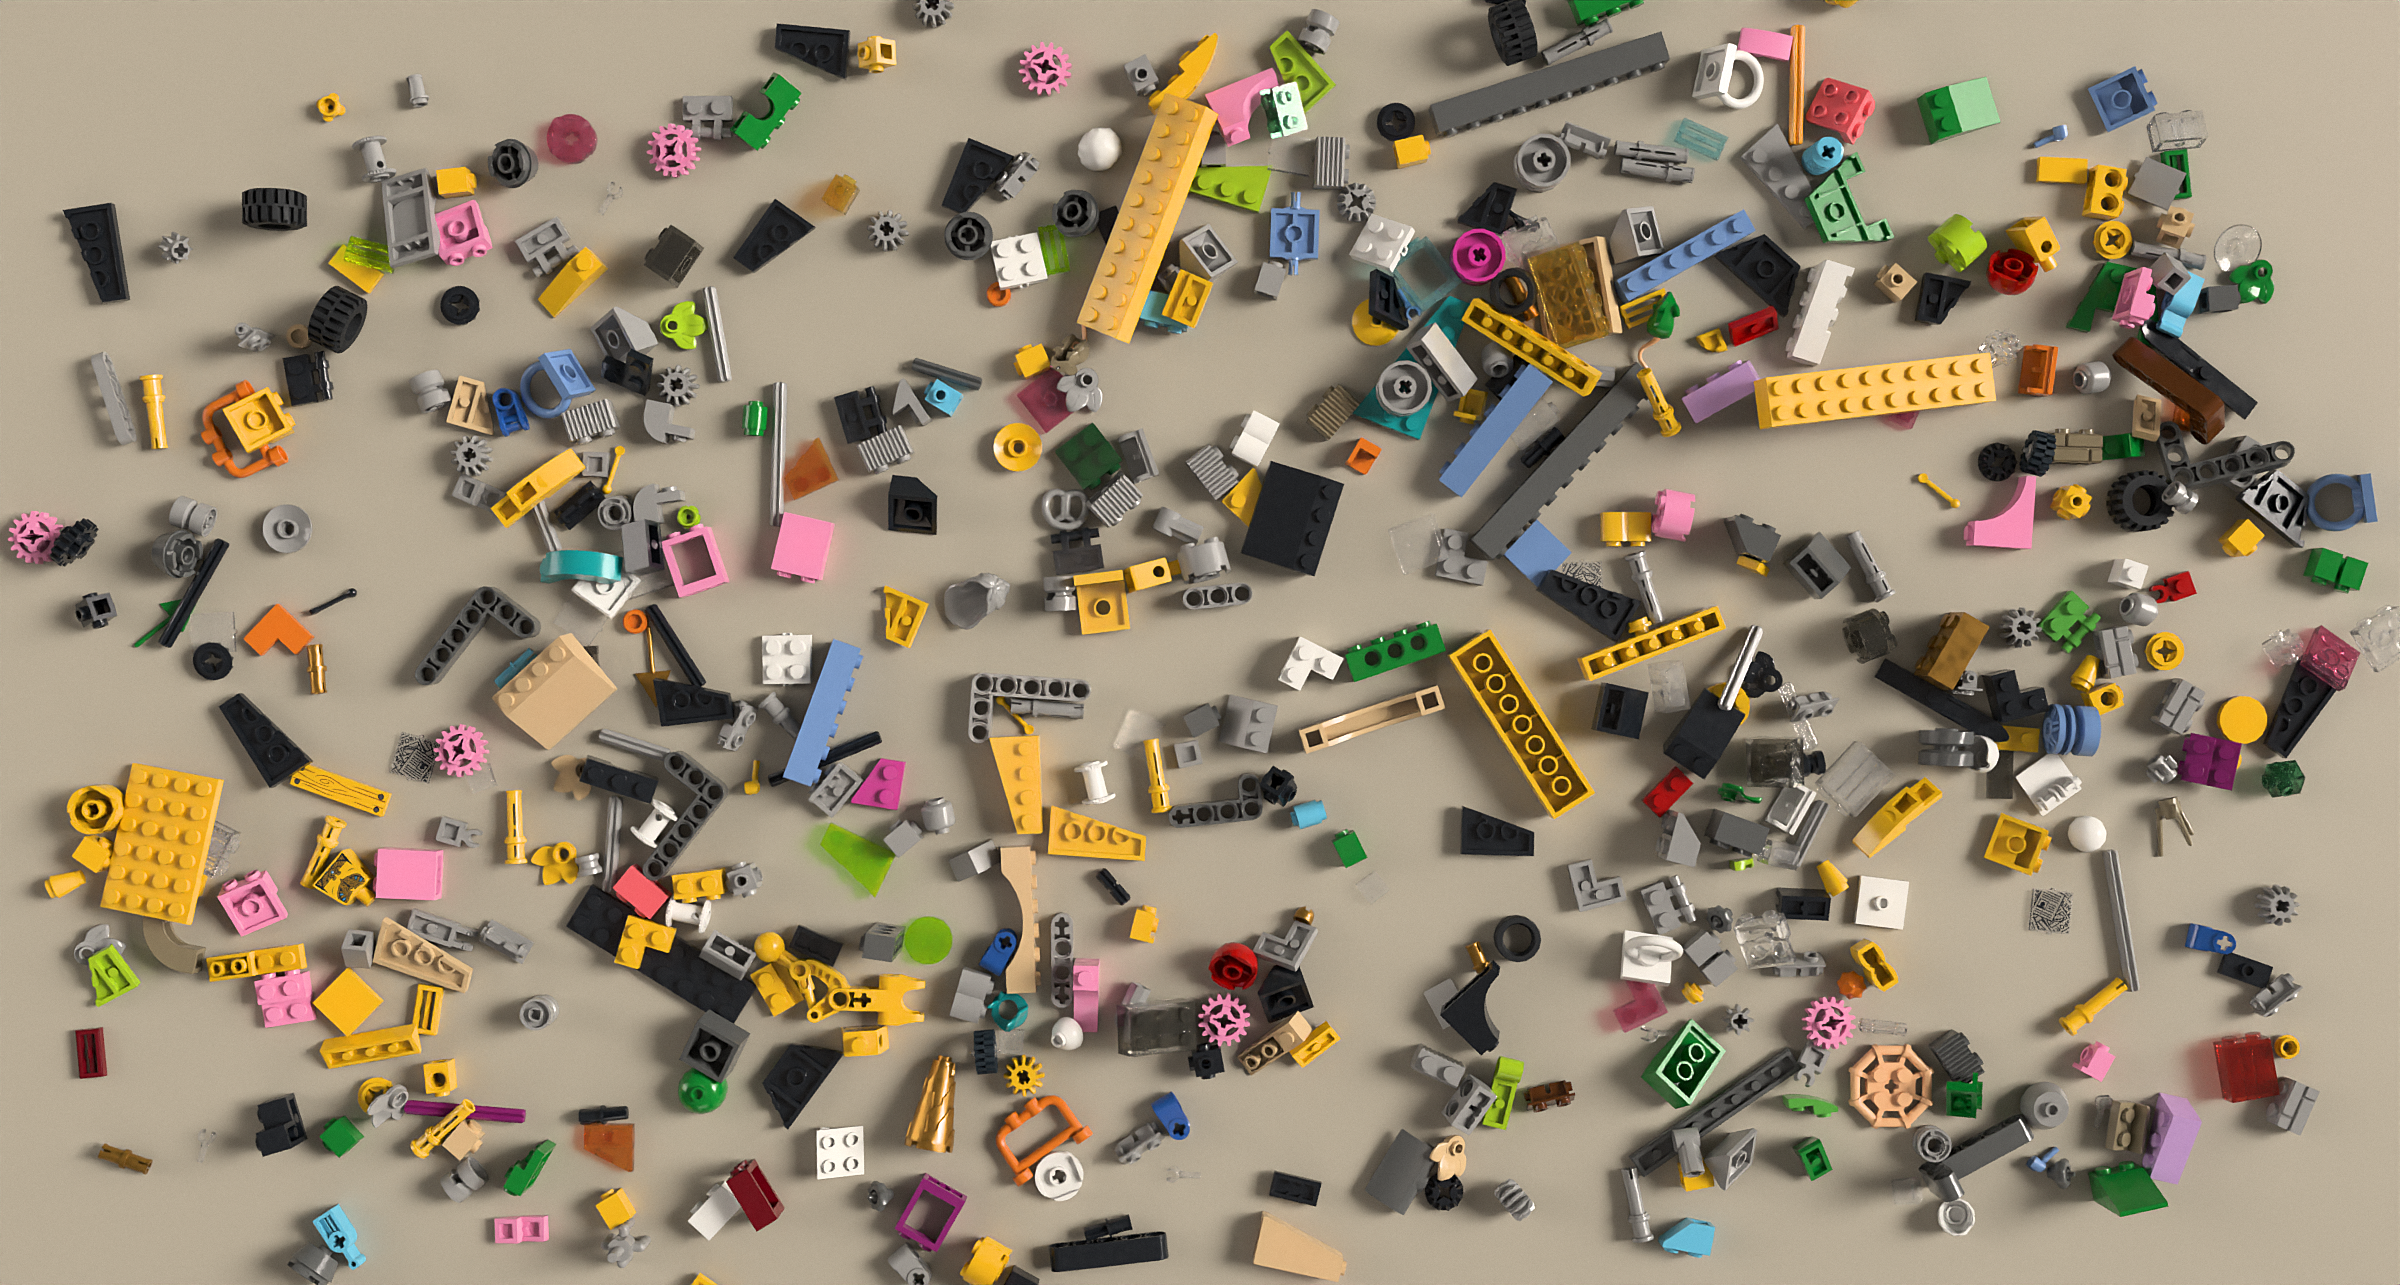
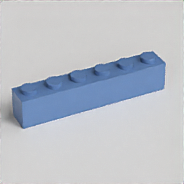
(1683, 257)
(1495, 430)
(822, 712)

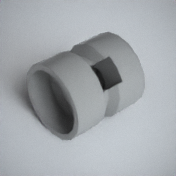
(1317, 34)
(430, 391)
(189, 514)
(1059, 593)
(539, 1012)
(460, 1182)

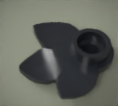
(1755, 678)

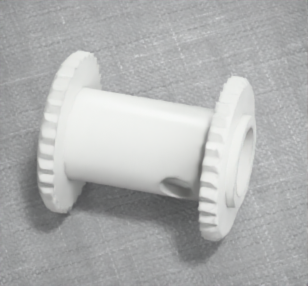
(1094, 782)
(653, 825)
(686, 913)

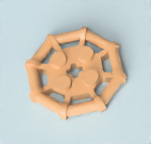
(1900, 1096)

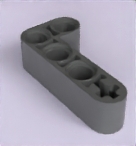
(1215, 807)

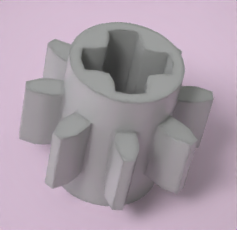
(175, 247)
(2161, 769)
(1741, 1024)

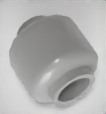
(1496, 360)
(2091, 377)
(2138, 609)
(938, 815)

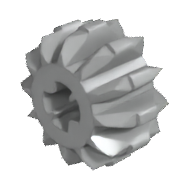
(929, 14)
(880, 236)
(678, 376)
(471, 446)
(2028, 631)
(2269, 901)
(1514, 1199)

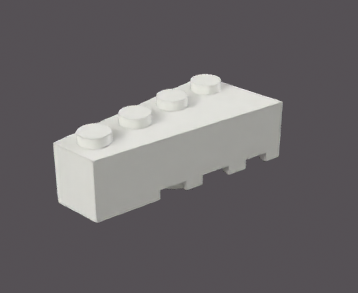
(1817, 312)

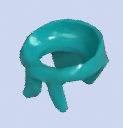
(1020, 1017)

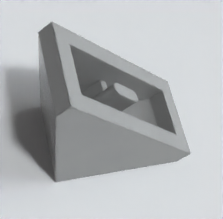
(975, 860)

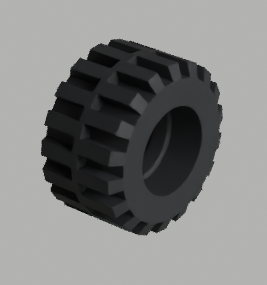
(1512, 32)
(274, 209)
(337, 319)
(2122, 504)

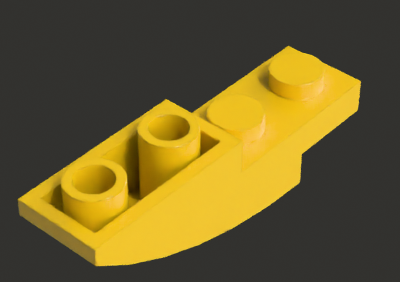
(1193, 69)
(537, 486)
(1895, 815)
(256, 962)

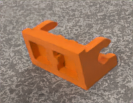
(2038, 370)

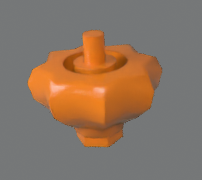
(1851, 985)

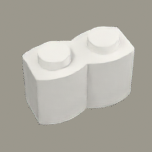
(1254, 439)

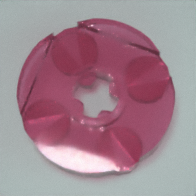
(581, 149)

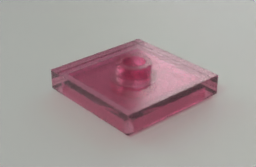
(1045, 400)

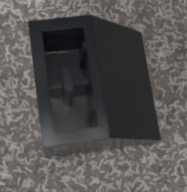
(1619, 710)

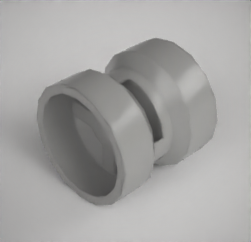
(2182, 499)

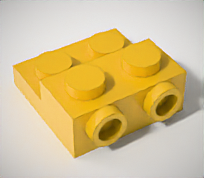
(259, 419)
(2017, 845)

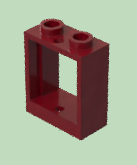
(755, 1194)

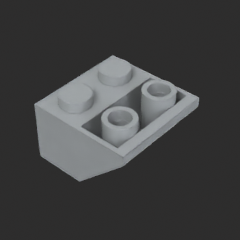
(1678, 840)

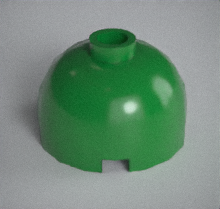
(700, 1092)

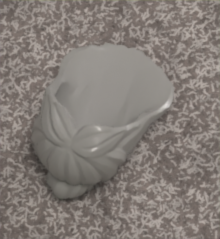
(975, 599)

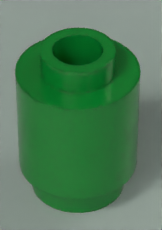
(754, 418)

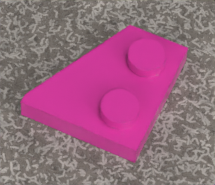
(882, 785)

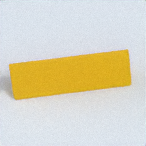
(371, 1046)

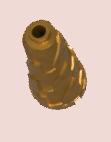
(934, 1114)

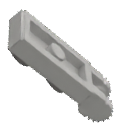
(439, 929)

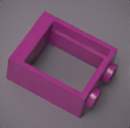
(941, 1191)

